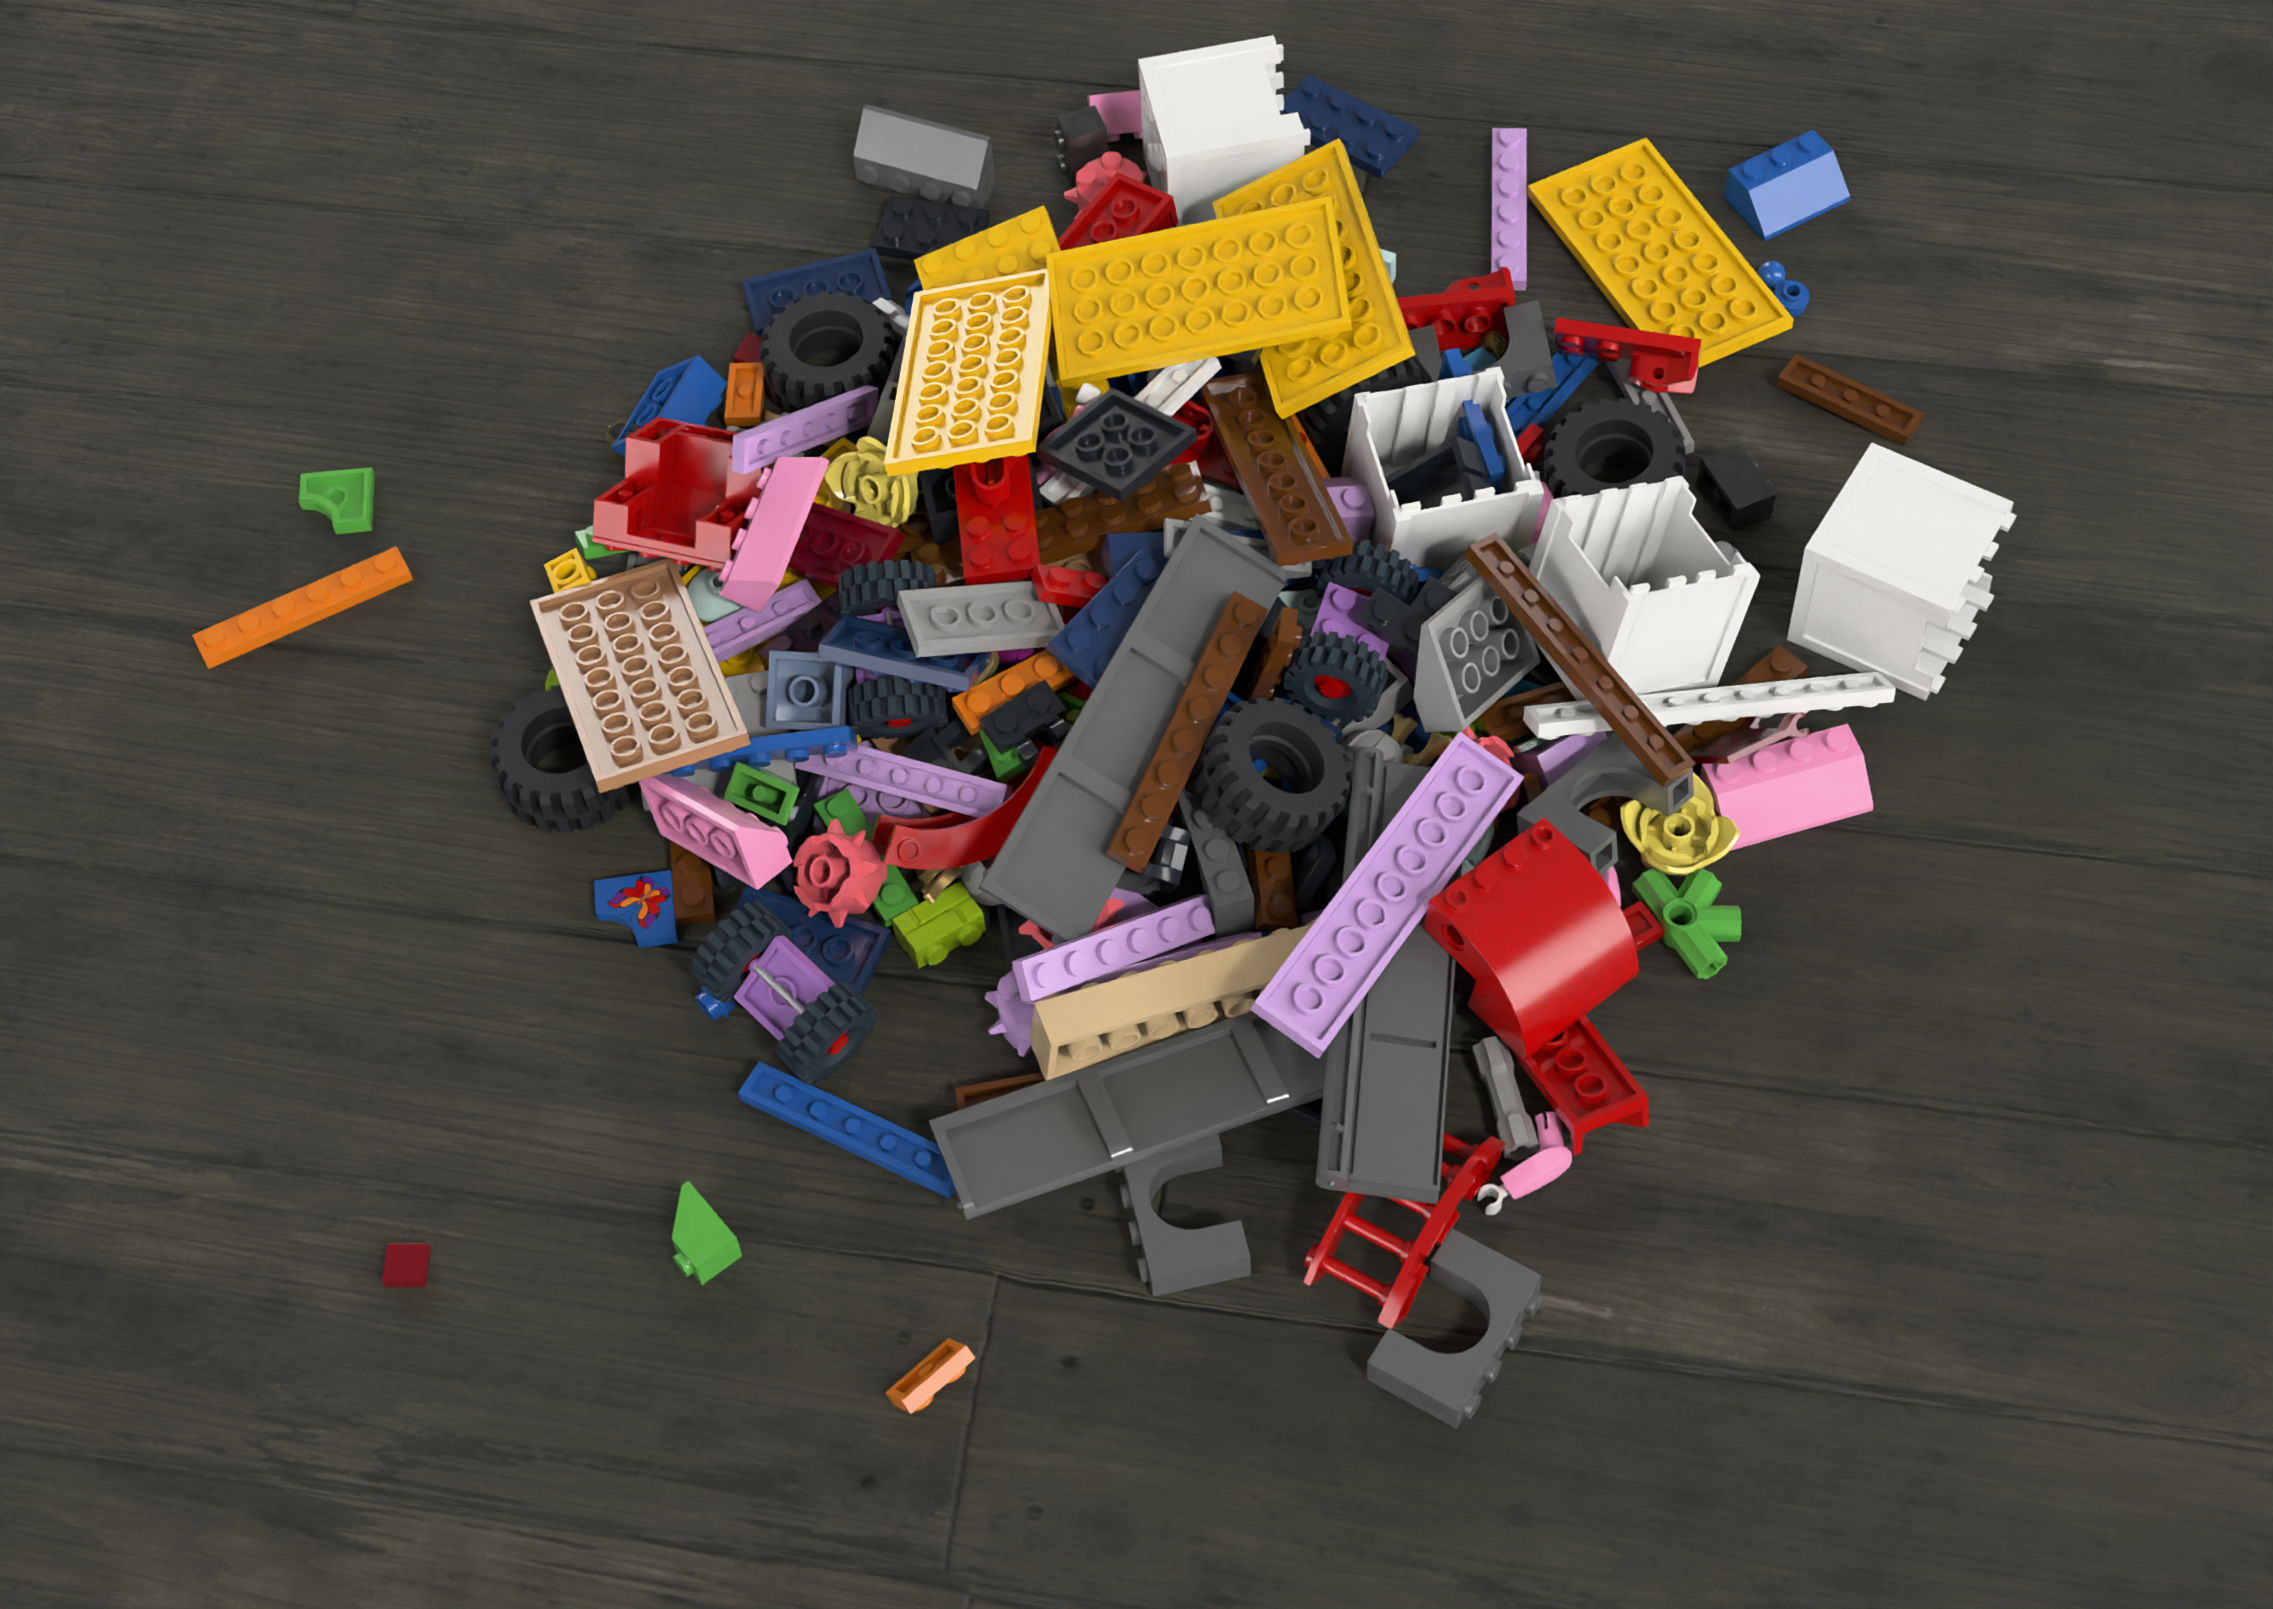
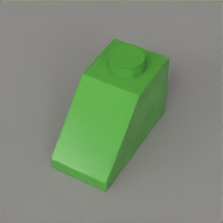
(762, 792)
(701, 1238)

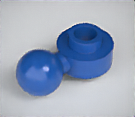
(1773, 276)

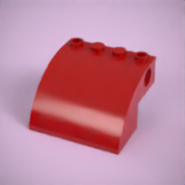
(677, 496)
(1535, 937)

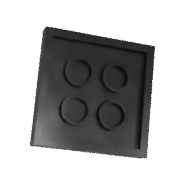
(1116, 444)

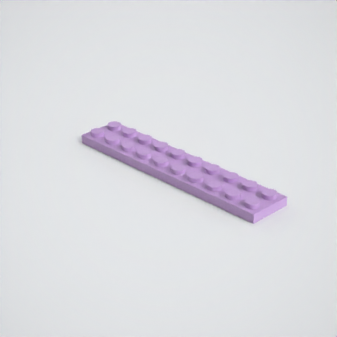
(1386, 895)

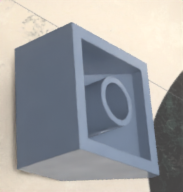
(807, 692)

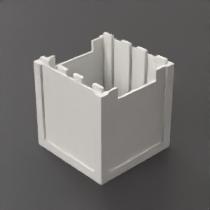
(1215, 122)
(1409, 422)
(1898, 571)
(1644, 585)

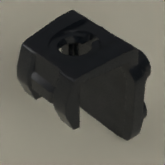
(1164, 866)

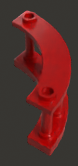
(955, 837)
(1439, 1219)

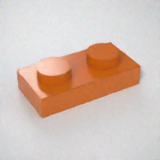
(745, 394)
(932, 1373)

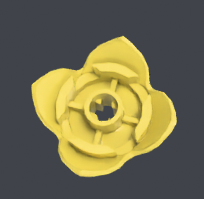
(864, 481)
(1703, 839)

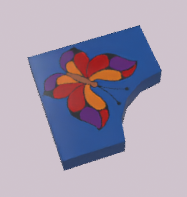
(641, 904)

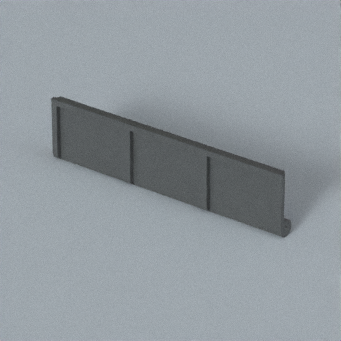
(1055, 854)
(1393, 1051)
(1123, 1111)

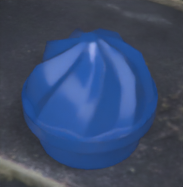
(711, 1006)

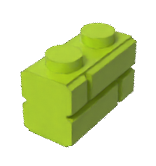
(936, 928)

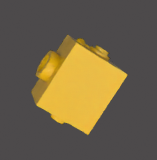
(569, 571)

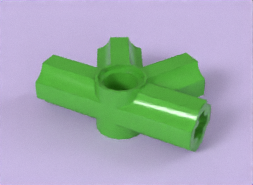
(1692, 907)

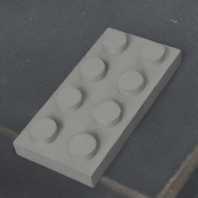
(977, 618)

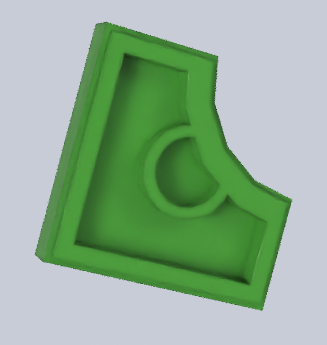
(342, 496)

